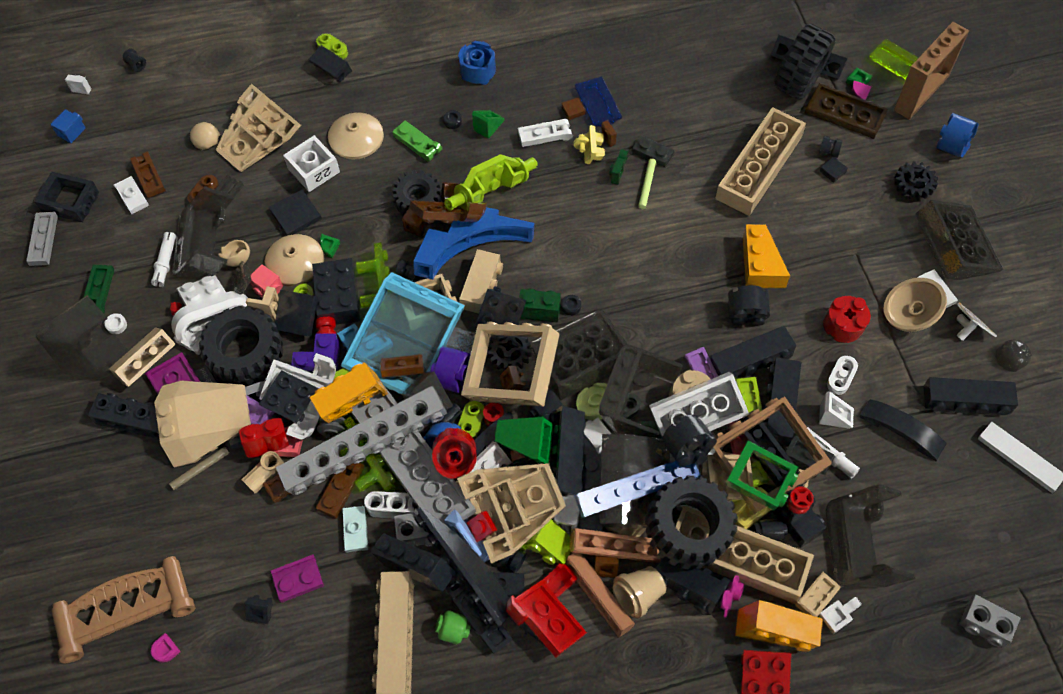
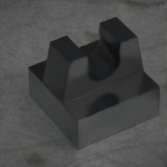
(258, 610)

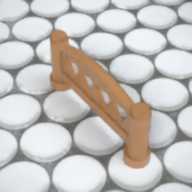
(74, 633)

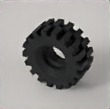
(414, 184)

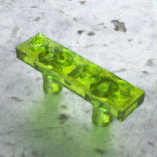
(376, 265)
(376, 462)

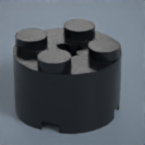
(748, 305)
(689, 441)

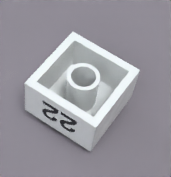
(311, 163)

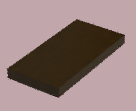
(846, 110)

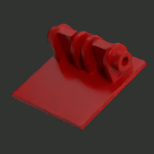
(766, 672)

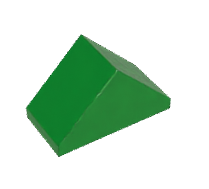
(486, 122)

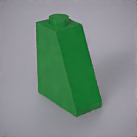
(526, 437)

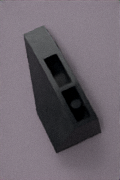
(470, 569)

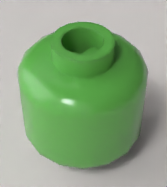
(452, 627)

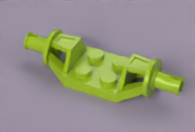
(488, 177)

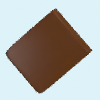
(413, 223)

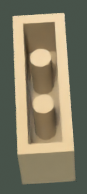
(480, 277)
(142, 356)

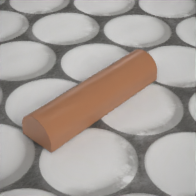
(613, 545)
(600, 594)

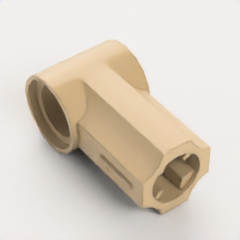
(262, 473)

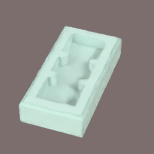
(355, 529)

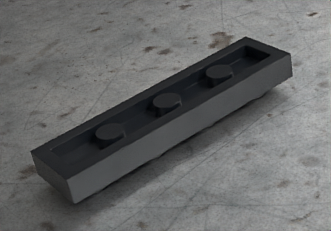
(591, 479)

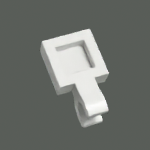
(838, 615)

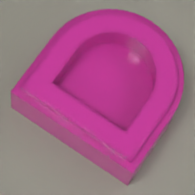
(164, 649)

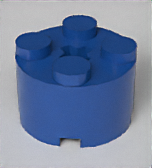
(477, 62)
(957, 135)

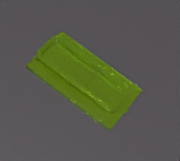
(894, 58)

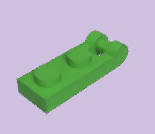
(416, 141)

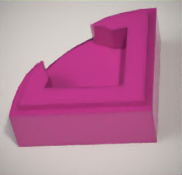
(861, 90)

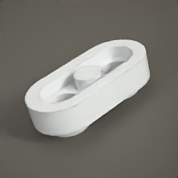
(842, 376)

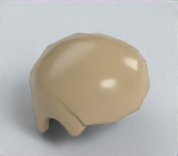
(204, 135)
(235, 252)

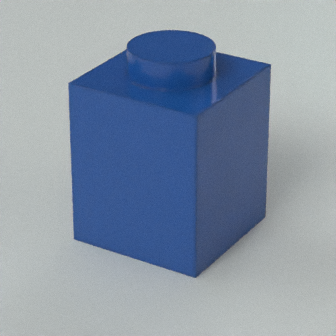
(68, 125)

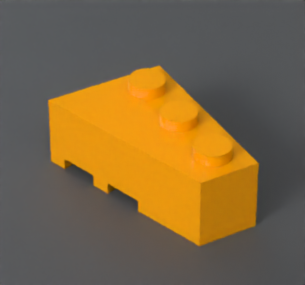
(762, 259)
(347, 392)
(779, 626)

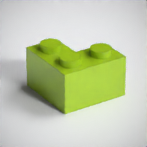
(551, 543)

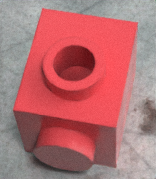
(264, 277)

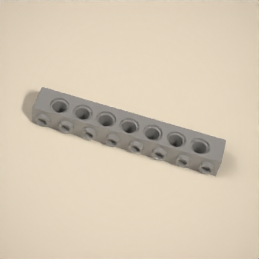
(291, 470)

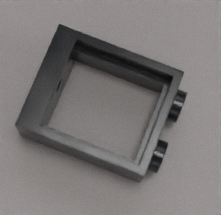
(52, 188)

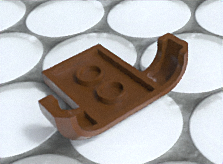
(433, 211)

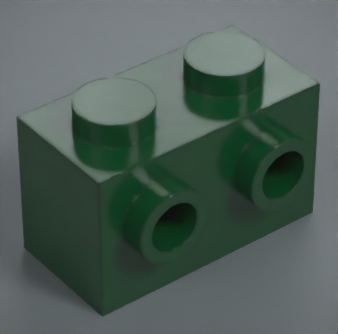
(541, 305)

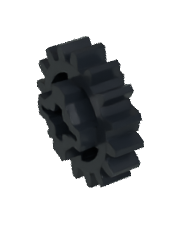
(916, 180)
(515, 357)

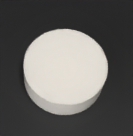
(115, 324)

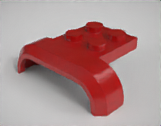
(546, 614)

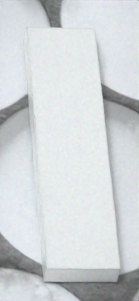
(1022, 457)

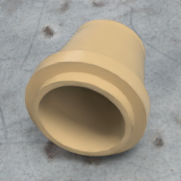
(638, 590)

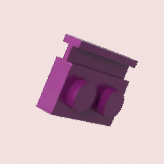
(297, 578)

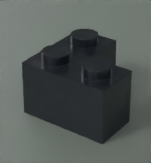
(801, 527)

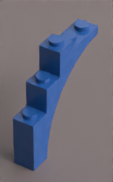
(441, 246)

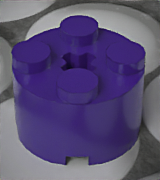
(451, 368)

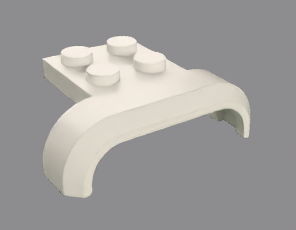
(201, 301)
(321, 377)

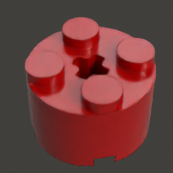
(847, 318)
(460, 463)

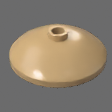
(355, 135)
(295, 267)
(914, 296)

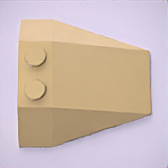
(255, 129)
(199, 418)
(517, 501)

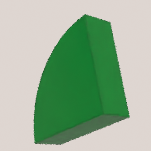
(859, 76)
(329, 245)

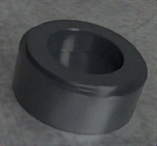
(452, 119)
(571, 305)

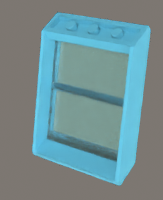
(403, 323)

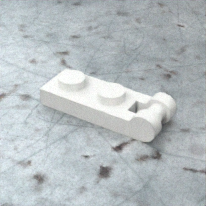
(545, 132)

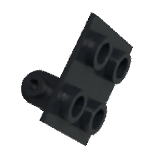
(500, 308)
(288, 397)

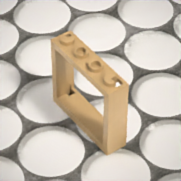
(542, 371)

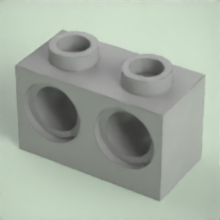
(405, 522)
(990, 615)

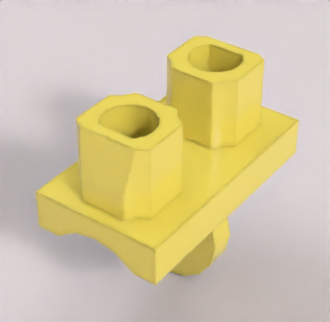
(587, 144)

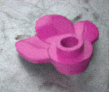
(732, 593)

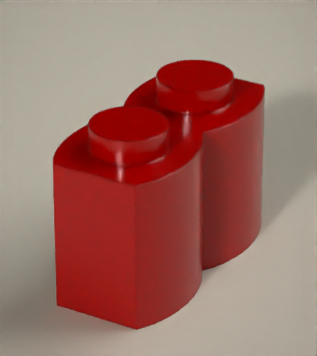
(263, 437)

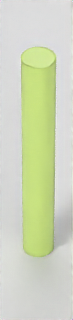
(647, 184)

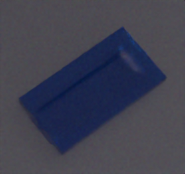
(598, 101)

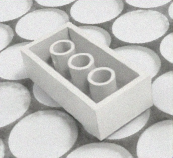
(713, 401)

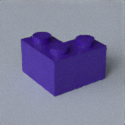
(325, 345)

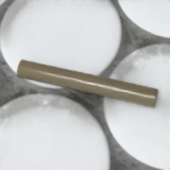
(199, 468)

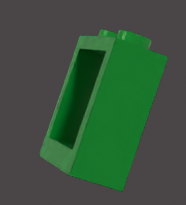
(753, 493)

